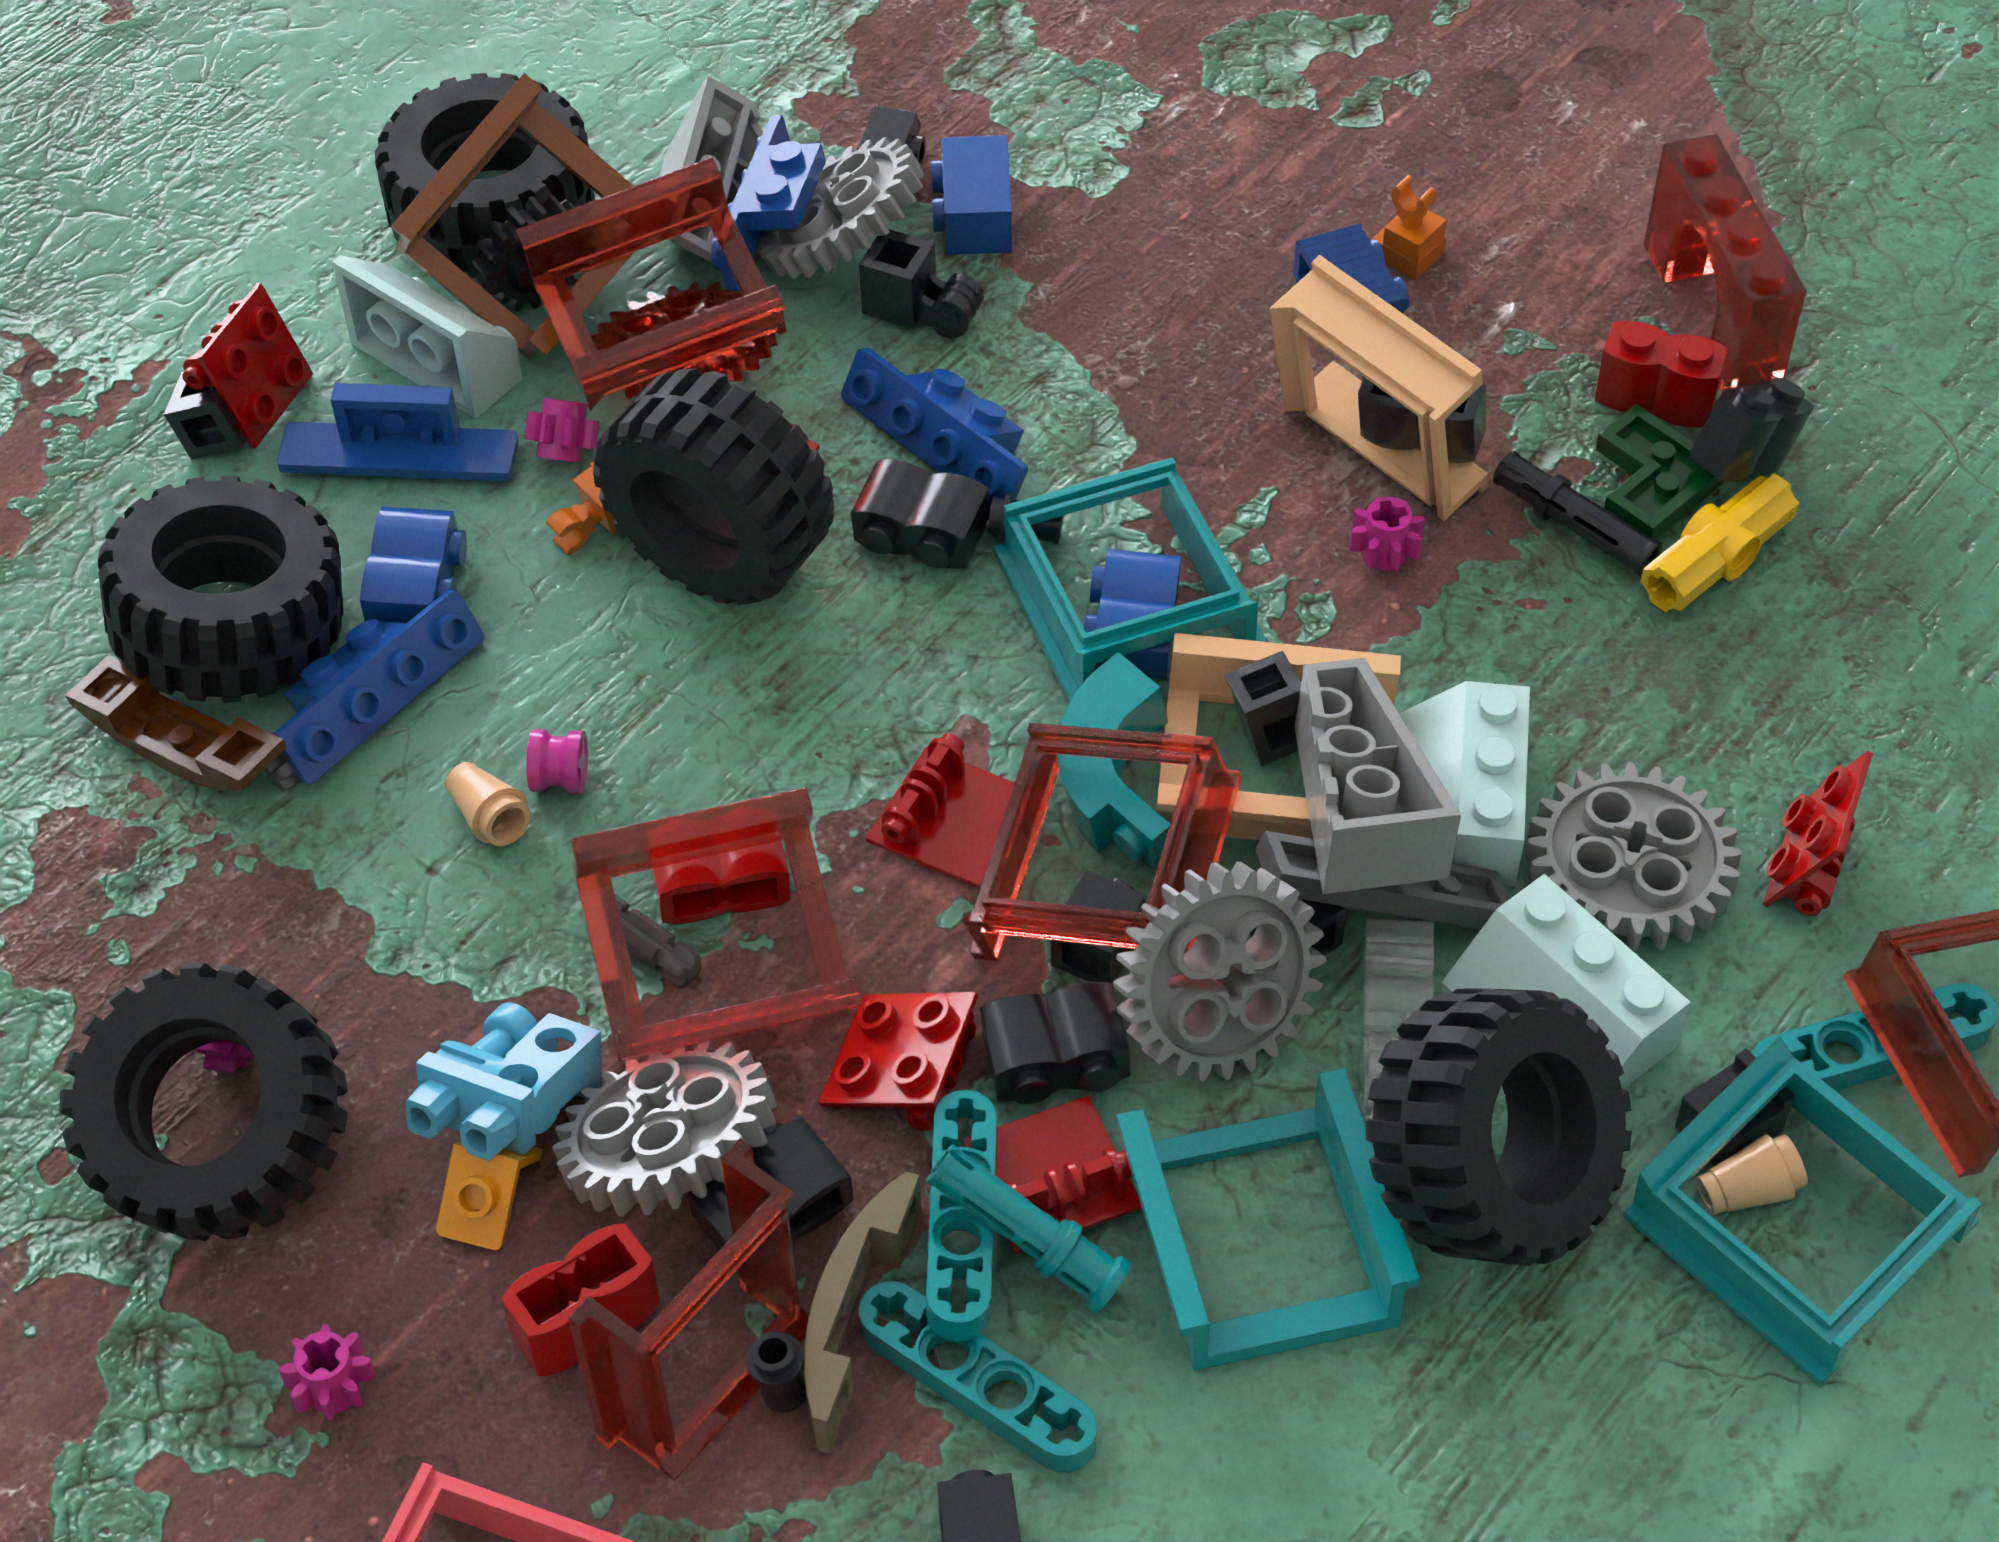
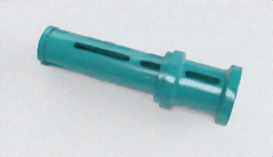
(1054, 1245)

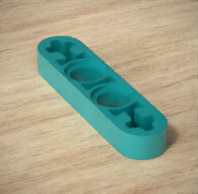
(1874, 1062)
(950, 1216)
(967, 1385)

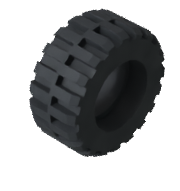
(434, 128)
(714, 486)
(228, 640)
(135, 1051)
(1437, 1125)

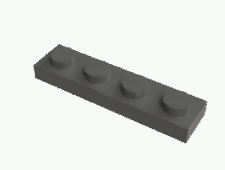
(1461, 900)

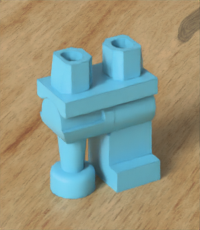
(505, 1082)

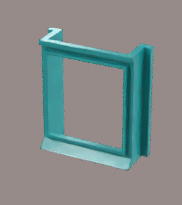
(1049, 611)
(1374, 1230)
(1737, 1273)

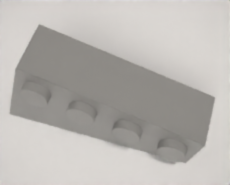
(1367, 785)

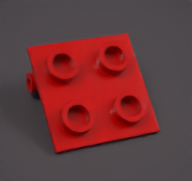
(250, 364)
(945, 813)
(1817, 840)
(903, 1053)
(1065, 1165)

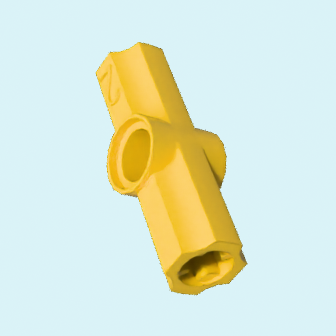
(1719, 542)

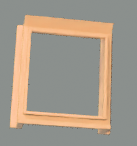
(1394, 357)
(1199, 676)

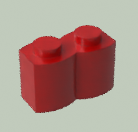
(1660, 372)
(721, 883)
(603, 1265)

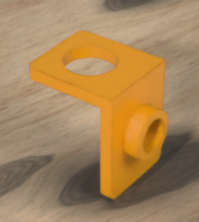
(481, 1196)

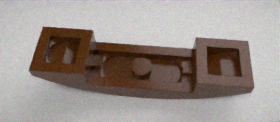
(172, 732)

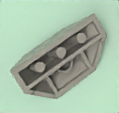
(720, 127)

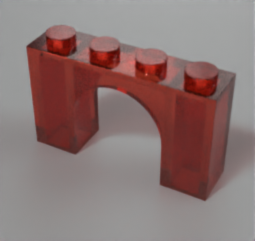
(1711, 224)

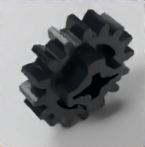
(504, 265)

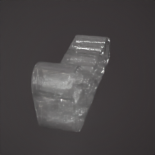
(1394, 984)

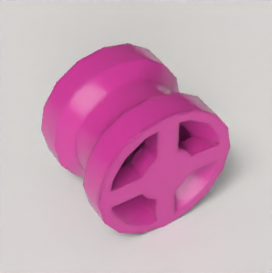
(557, 761)

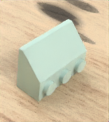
(426, 334)
(1479, 752)
(1558, 947)

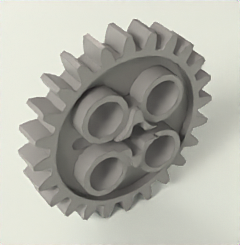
(847, 209)
(1637, 841)
(1219, 971)
(663, 1127)

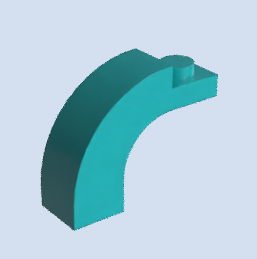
(1100, 803)

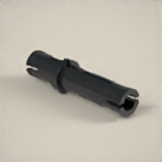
(1556, 499)

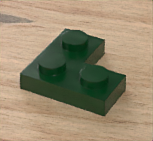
(1663, 477)

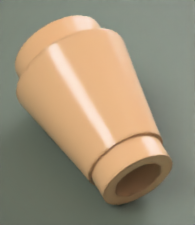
(489, 805)
(1754, 1176)

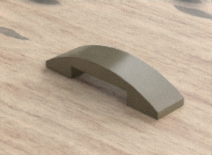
(875, 1235)

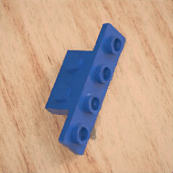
(772, 190)
(939, 421)
(397, 435)
(371, 680)

